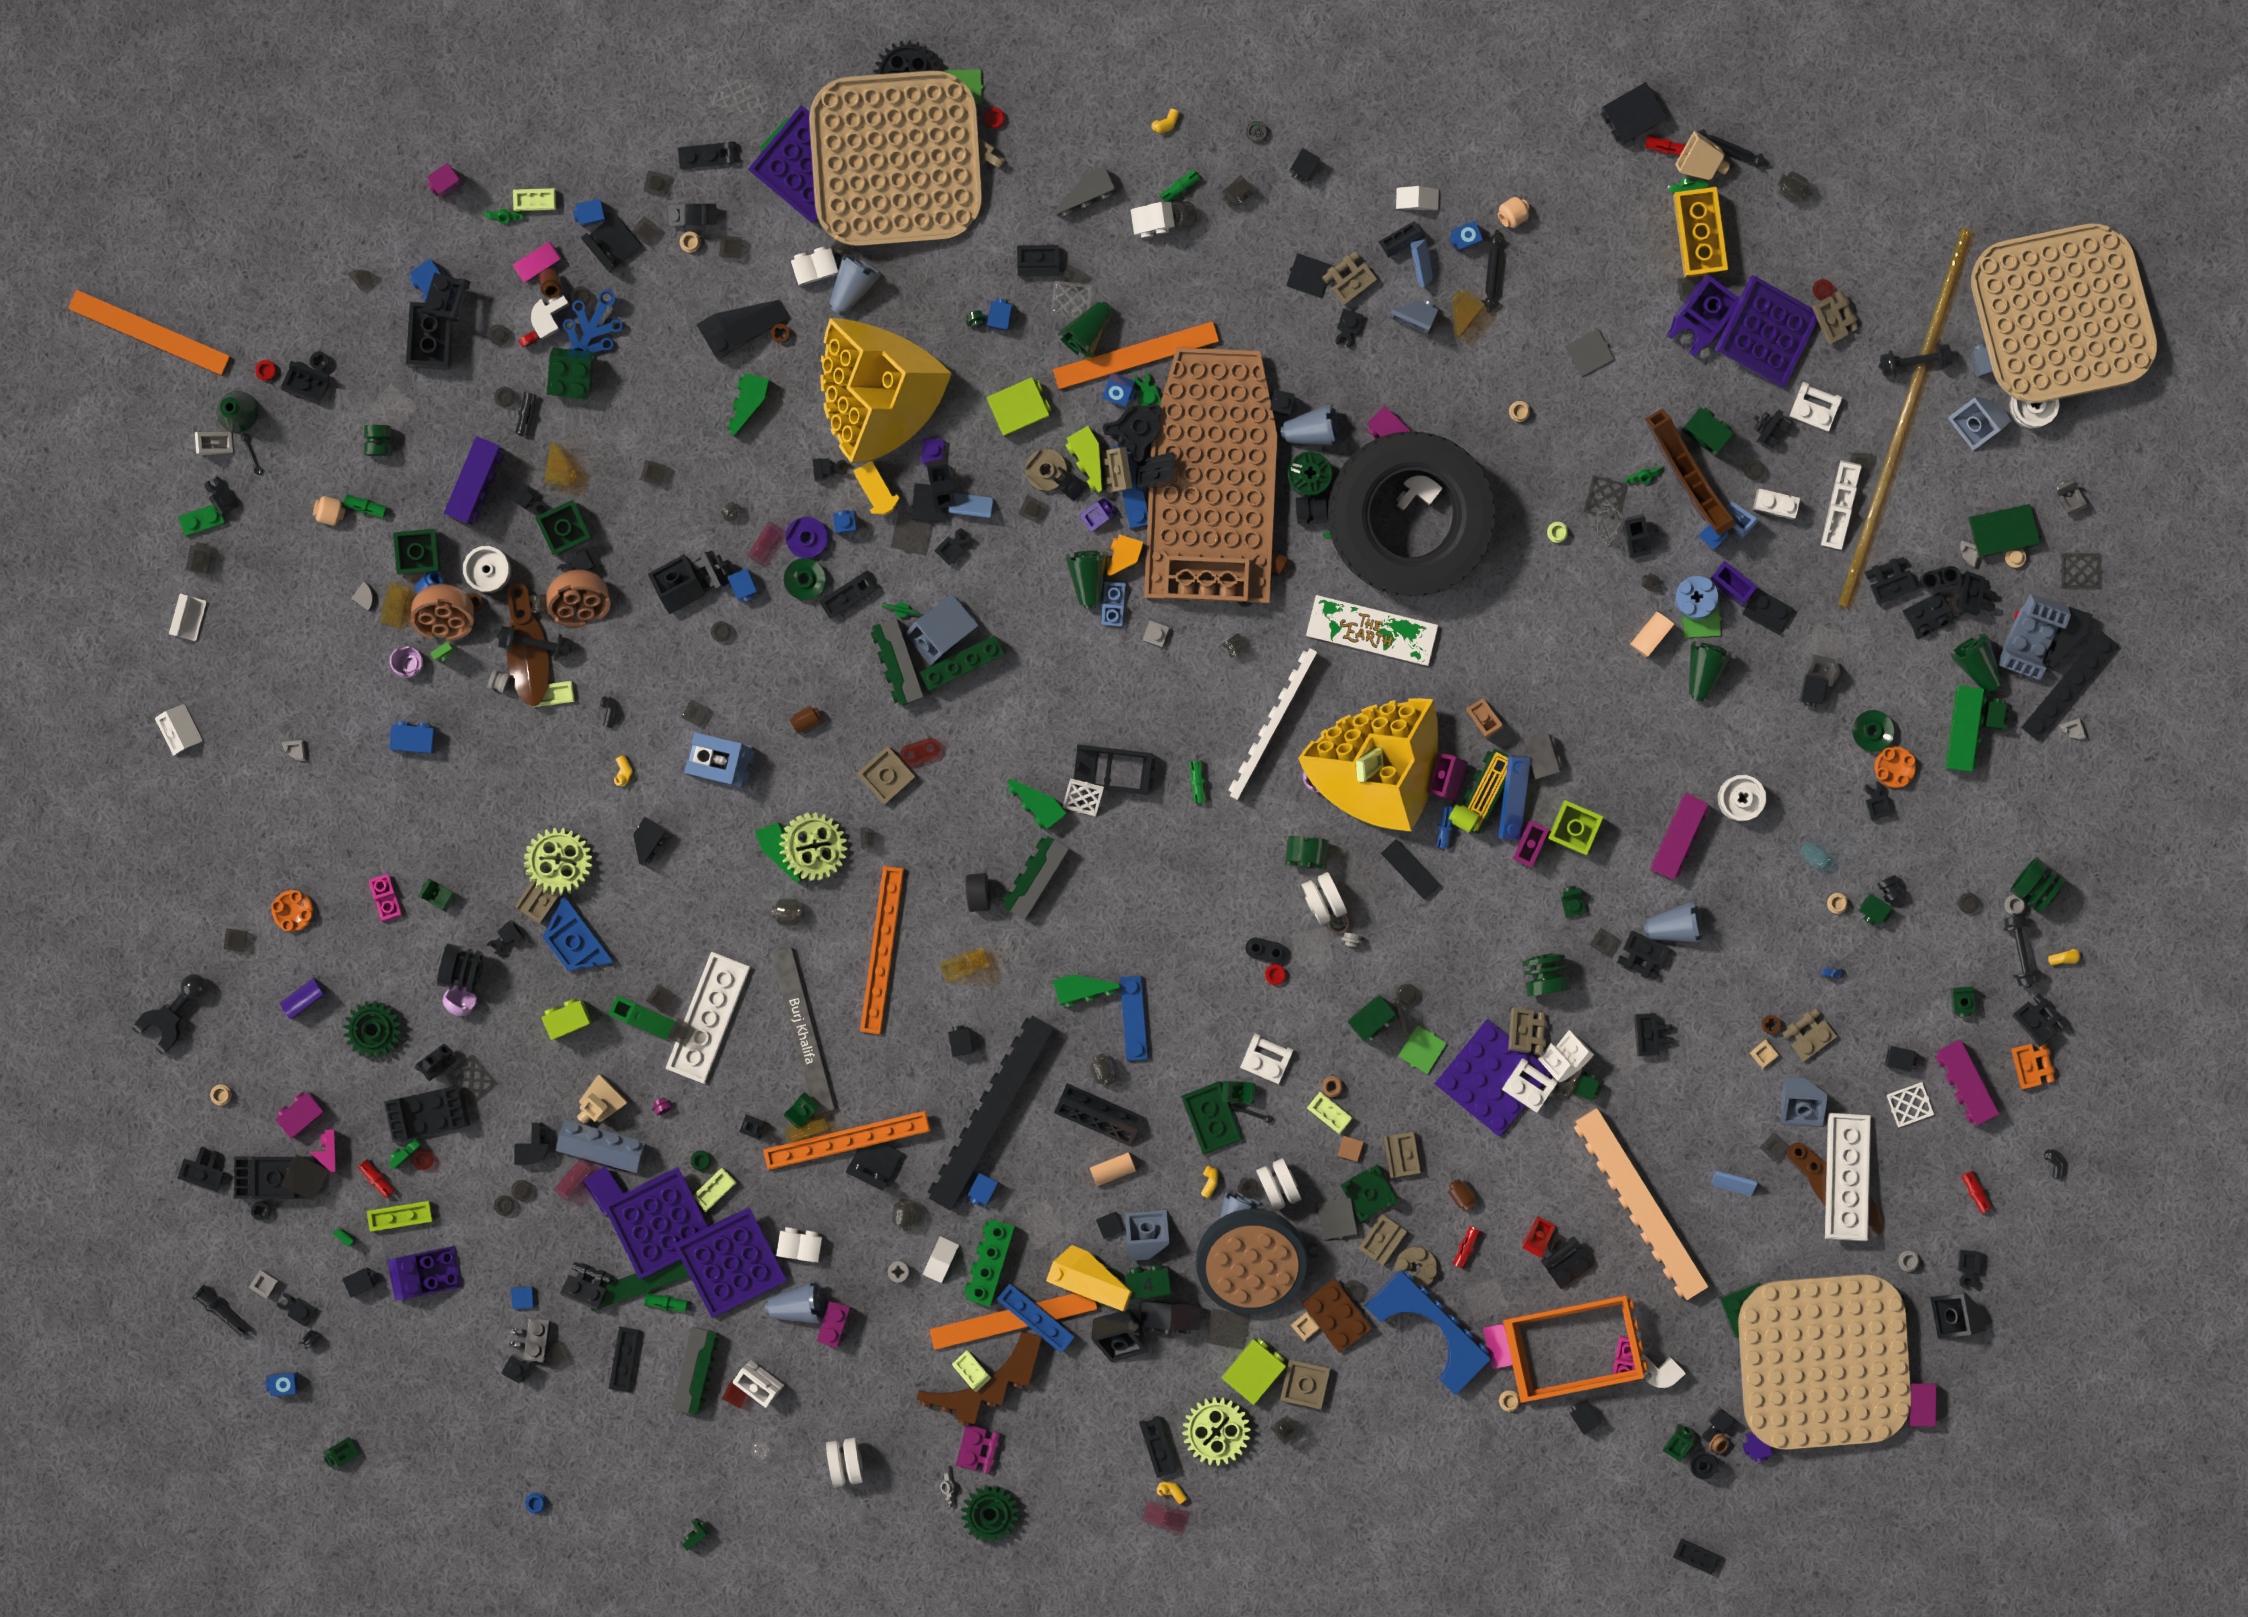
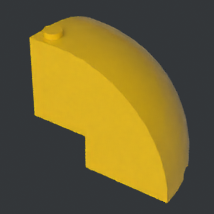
(877, 388)
(1409, 752)

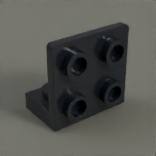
(611, 243)
(874, 1164)

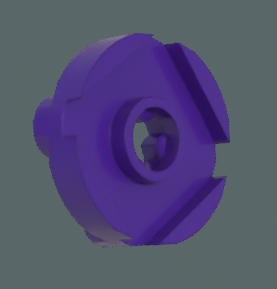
(803, 526)

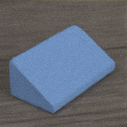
(1421, 262)
(972, 505)
(1733, 1183)

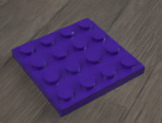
(787, 165)
(1767, 331)
(1480, 1073)
(654, 1219)
(730, 1262)

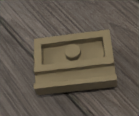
(537, 903)
(1402, 1154)
(1382, 1239)

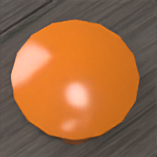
(1895, 767)
(292, 910)

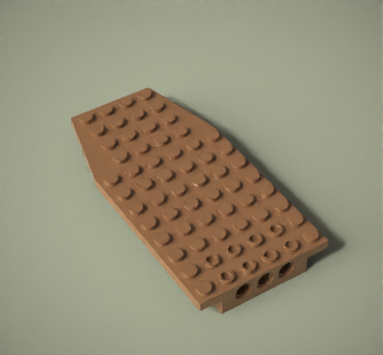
(1217, 521)

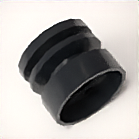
(460, 968)

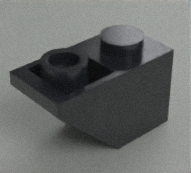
(647, 838)

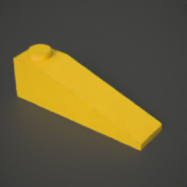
(1084, 1275)

